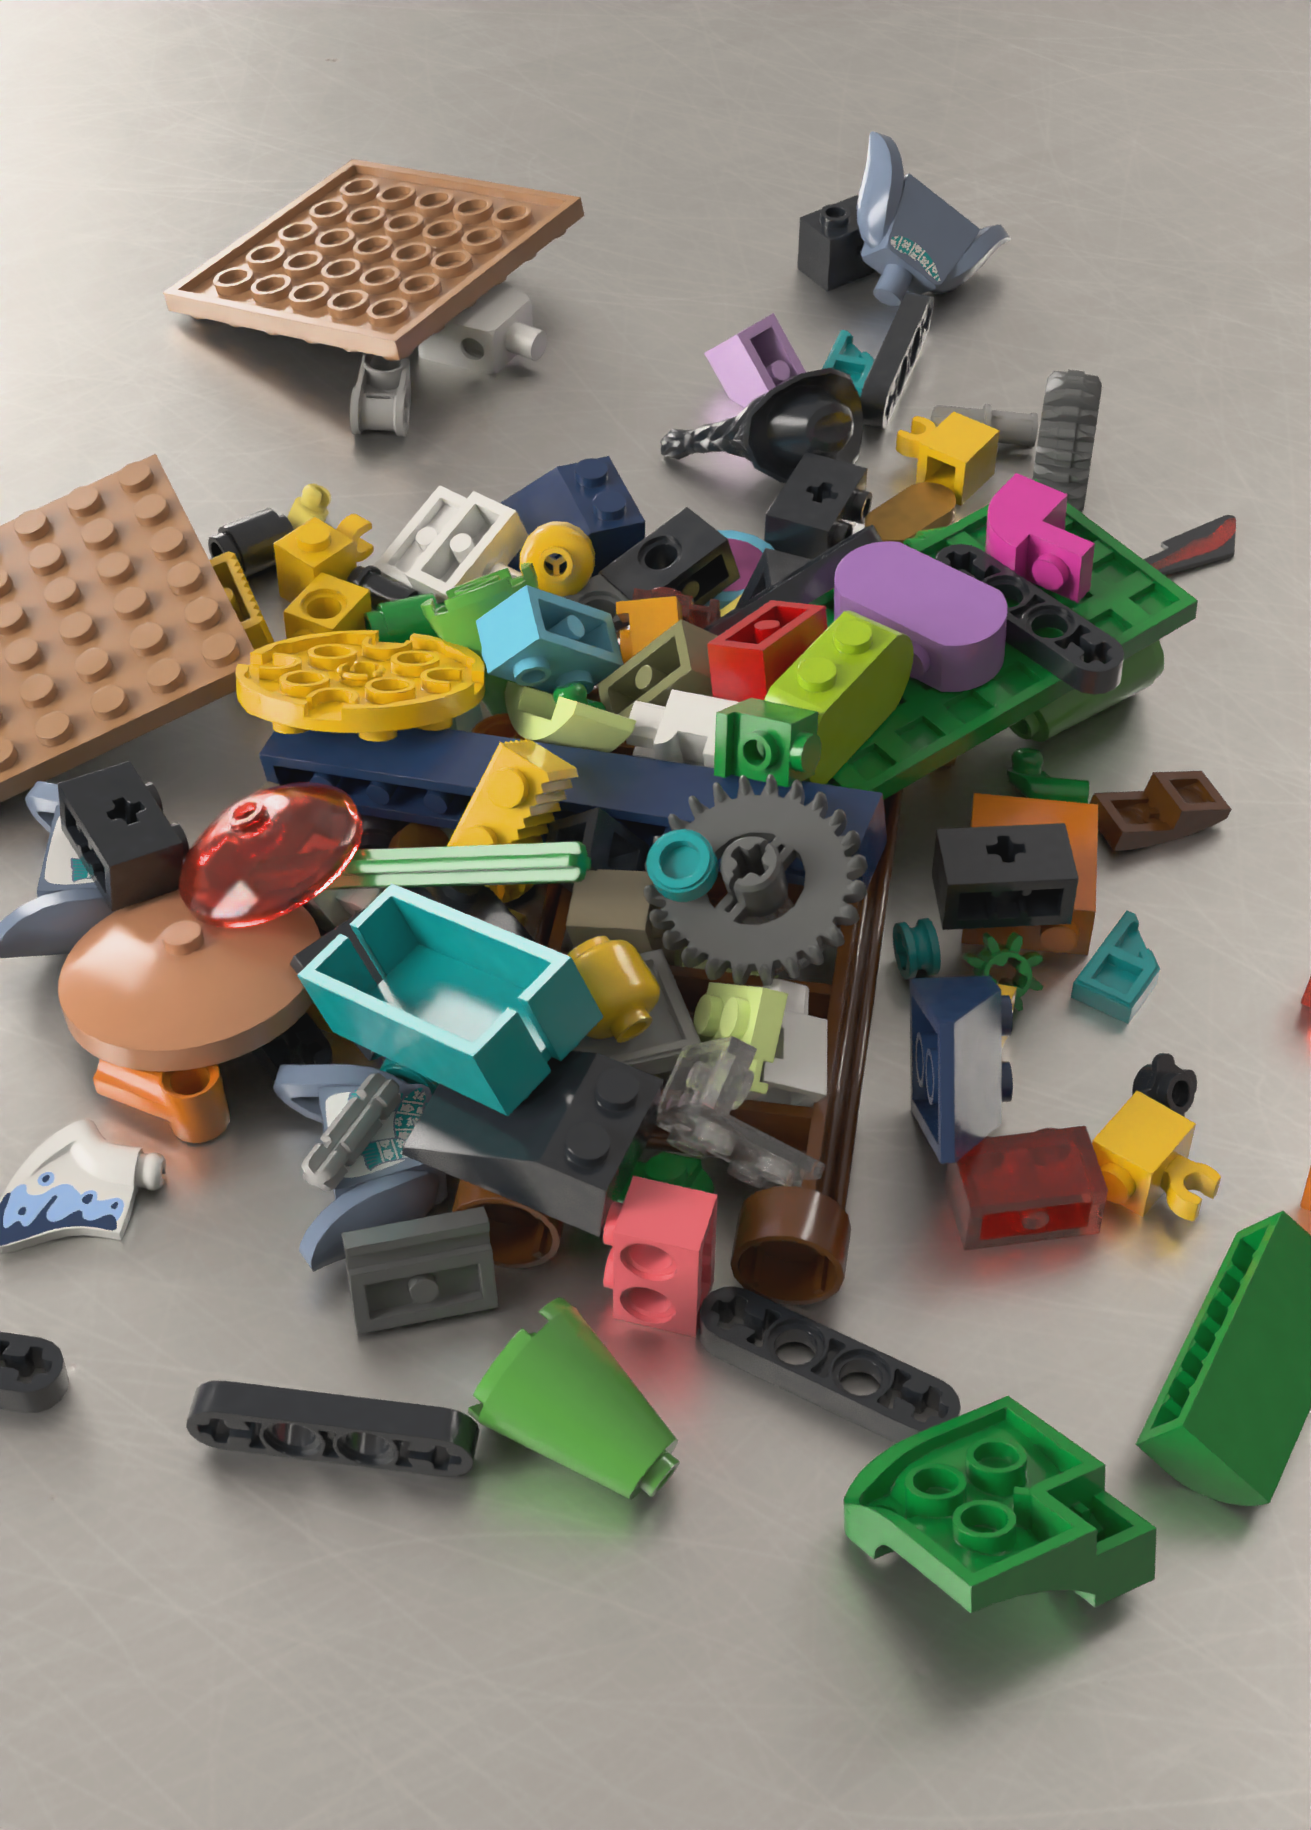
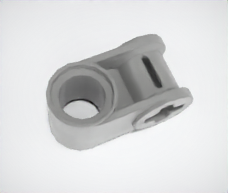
(381, 396)

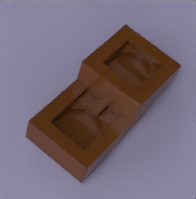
(1167, 810)

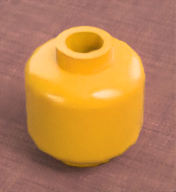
(572, 545)
(619, 986)

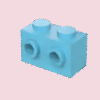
(548, 641)

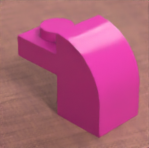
(1031, 538)

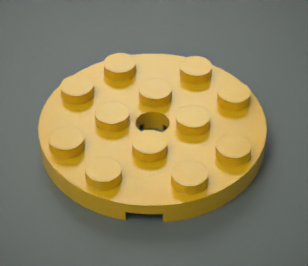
(360, 684)

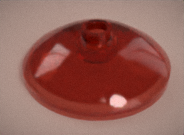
(270, 854)

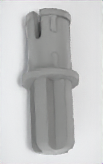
(1013, 427)

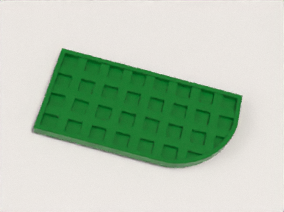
(934, 726)

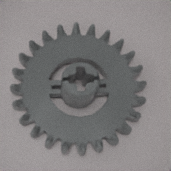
(740, 837)

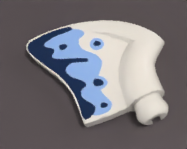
(75, 1188)

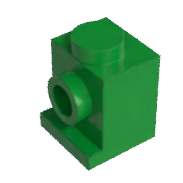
(766, 739)

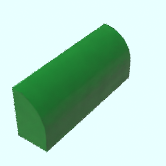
(1242, 1372)

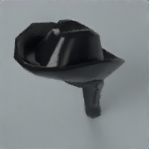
(801, 415)

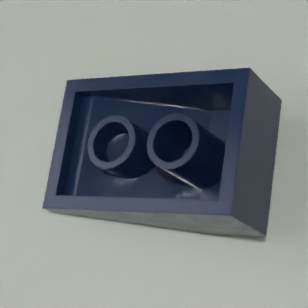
(586, 496)
(958, 1060)

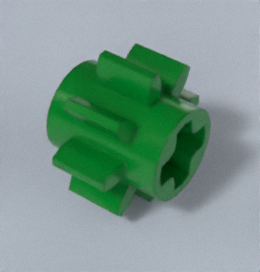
(999, 954)

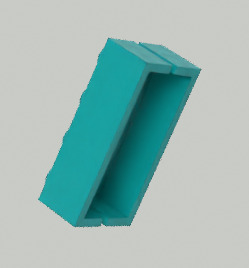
(453, 998)

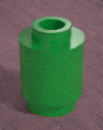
(400, 619)

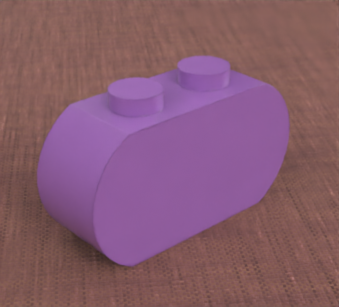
(946, 613)

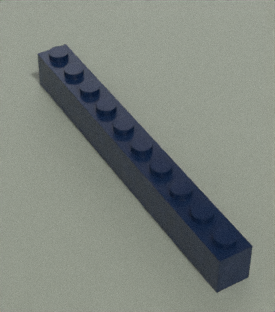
(434, 774)

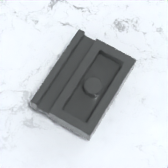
(420, 1270)

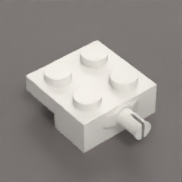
(453, 543)

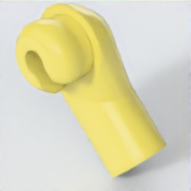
(310, 505)

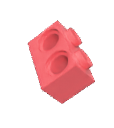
(661, 1254)

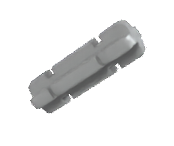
(351, 1132)

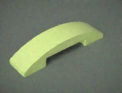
(570, 723)

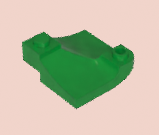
(1000, 1511)

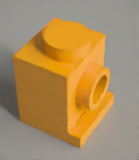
(647, 622)

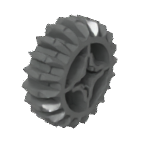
(1068, 433)

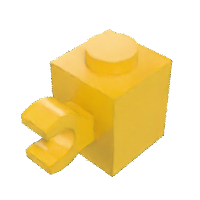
(953, 454)
(318, 549)
(1147, 1154)

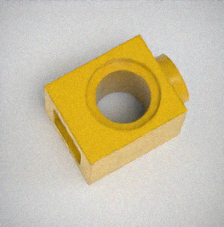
(327, 606)

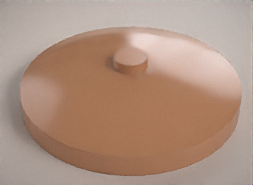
(180, 994)

